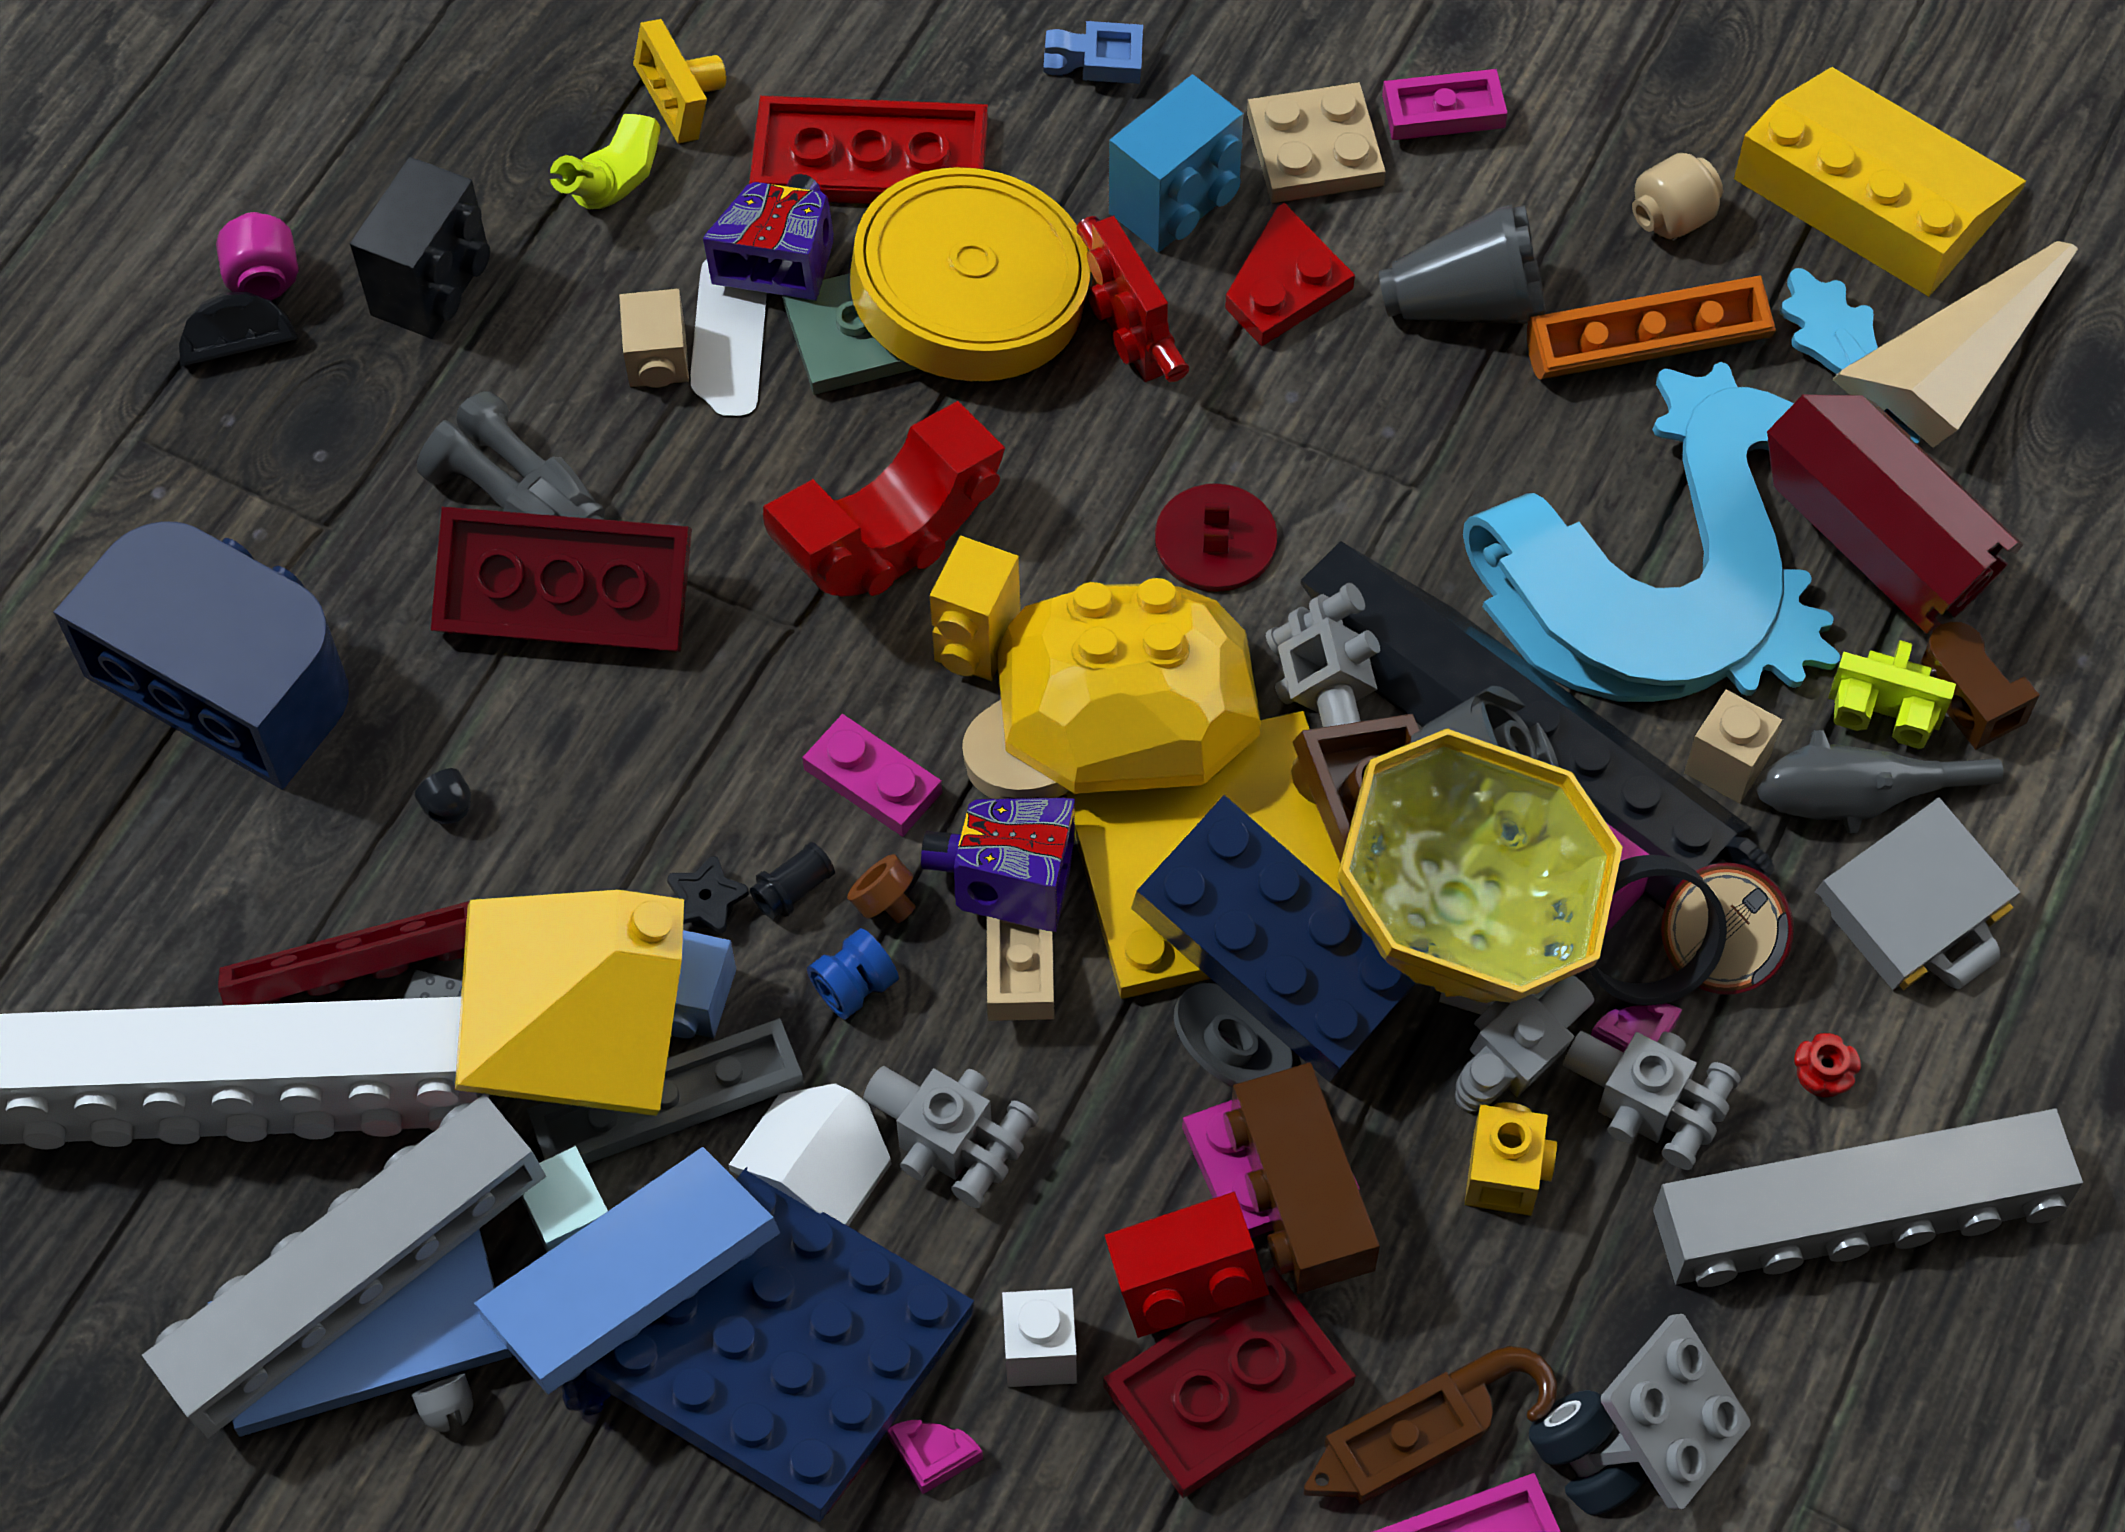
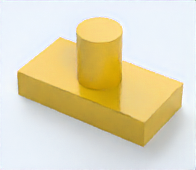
(676, 82)

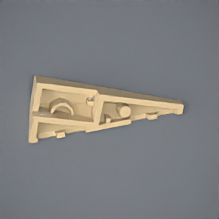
(1947, 361)

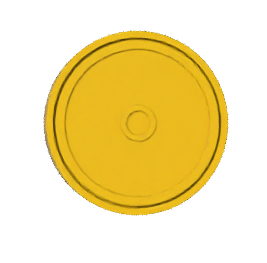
(969, 274)

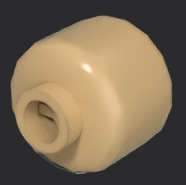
(1677, 196)

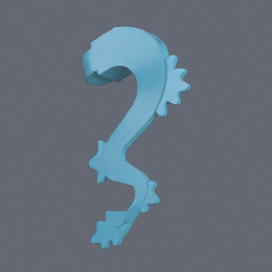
(1642, 643)

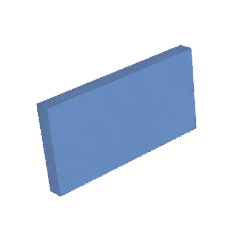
(626, 1269)
(406, 1341)

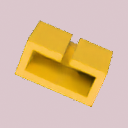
(973, 607)

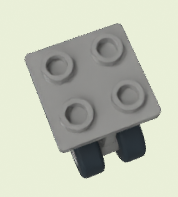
(1669, 1418)

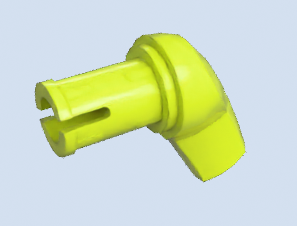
(613, 171)

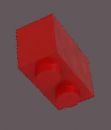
(1186, 1264)

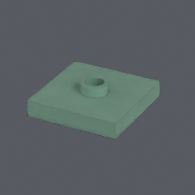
(834, 340)

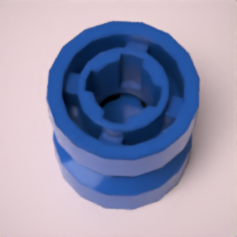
(852, 973)

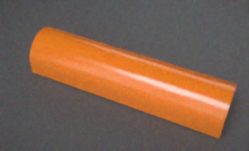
(1649, 327)

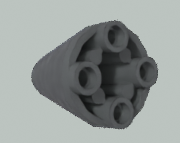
(1470, 274)

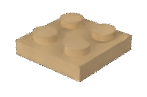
(1315, 142)

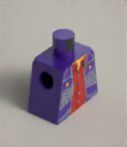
(773, 239)
(1009, 858)

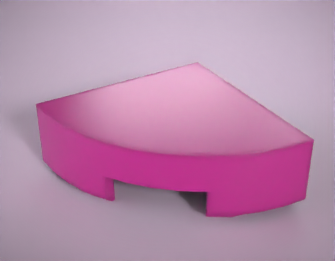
(1620, 1025)
(933, 1451)

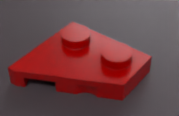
(1285, 278)

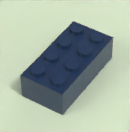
(1272, 937)

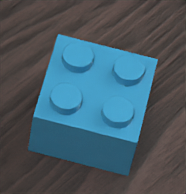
(1175, 163)

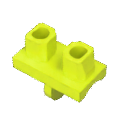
(1893, 689)

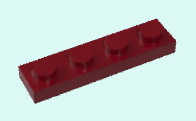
(329, 962)

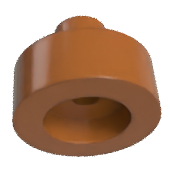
(883, 889)

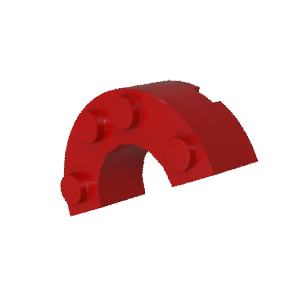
(899, 516)

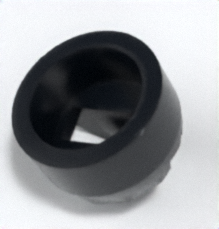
(444, 796)

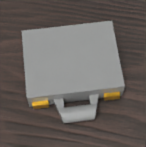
(1921, 897)

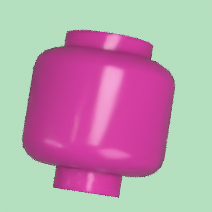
(257, 255)

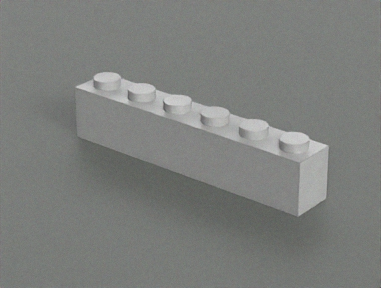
(1867, 1198)
(343, 1265)

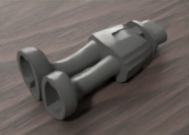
(547, 485)

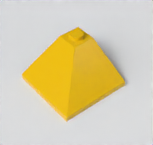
(570, 998)

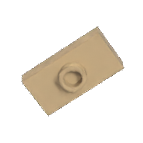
(1019, 972)

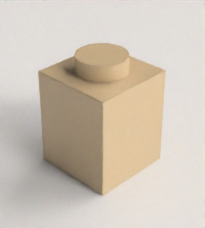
(654, 338)
(1733, 746)

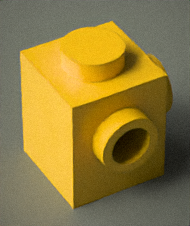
(1509, 1158)

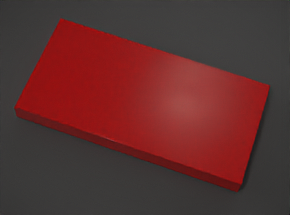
(863, 145)

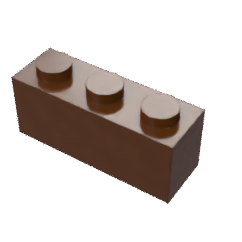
(1301, 1179)

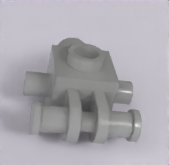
(1323, 659)
(1520, 1042)
(1654, 1091)
(947, 1123)

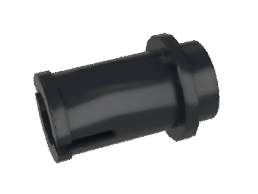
(791, 881)

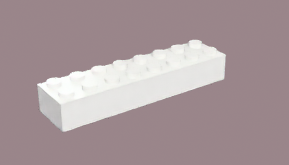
(228, 1071)

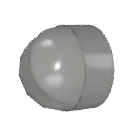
(444, 1398)

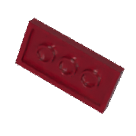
(561, 579)

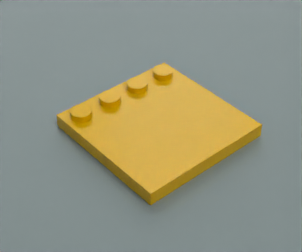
(1133, 831)

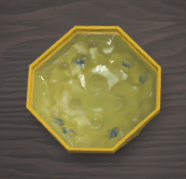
(1478, 868)

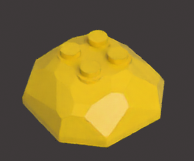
(1127, 687)

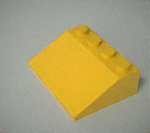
(1875, 178)

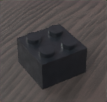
(421, 248)

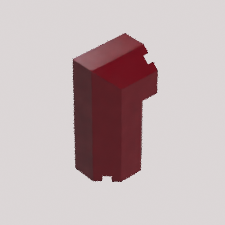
(1887, 505)

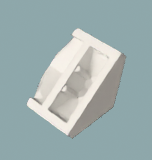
(818, 1150)

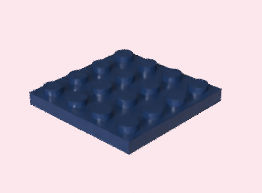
(791, 1354)

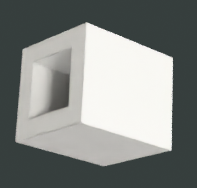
(1039, 1337)

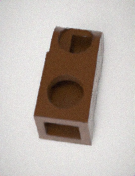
(1983, 699)

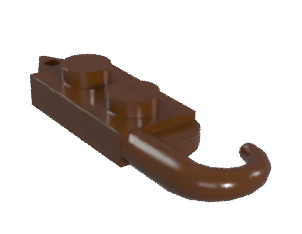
(1423, 1426)

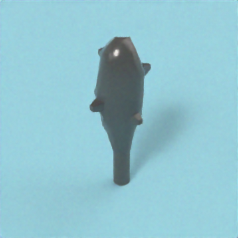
(1859, 783)

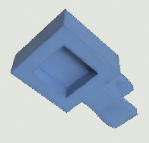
(1105, 51)

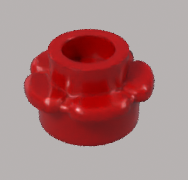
(1822, 1080)

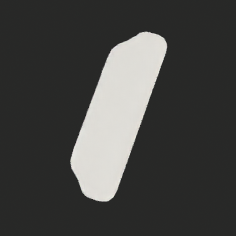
(727, 346)

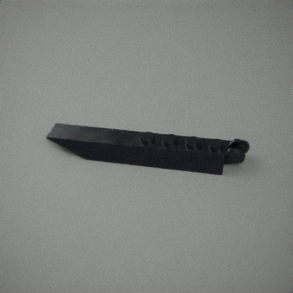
(1440, 658)

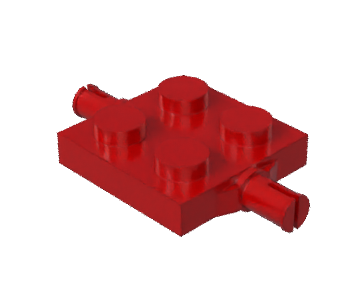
(1129, 301)

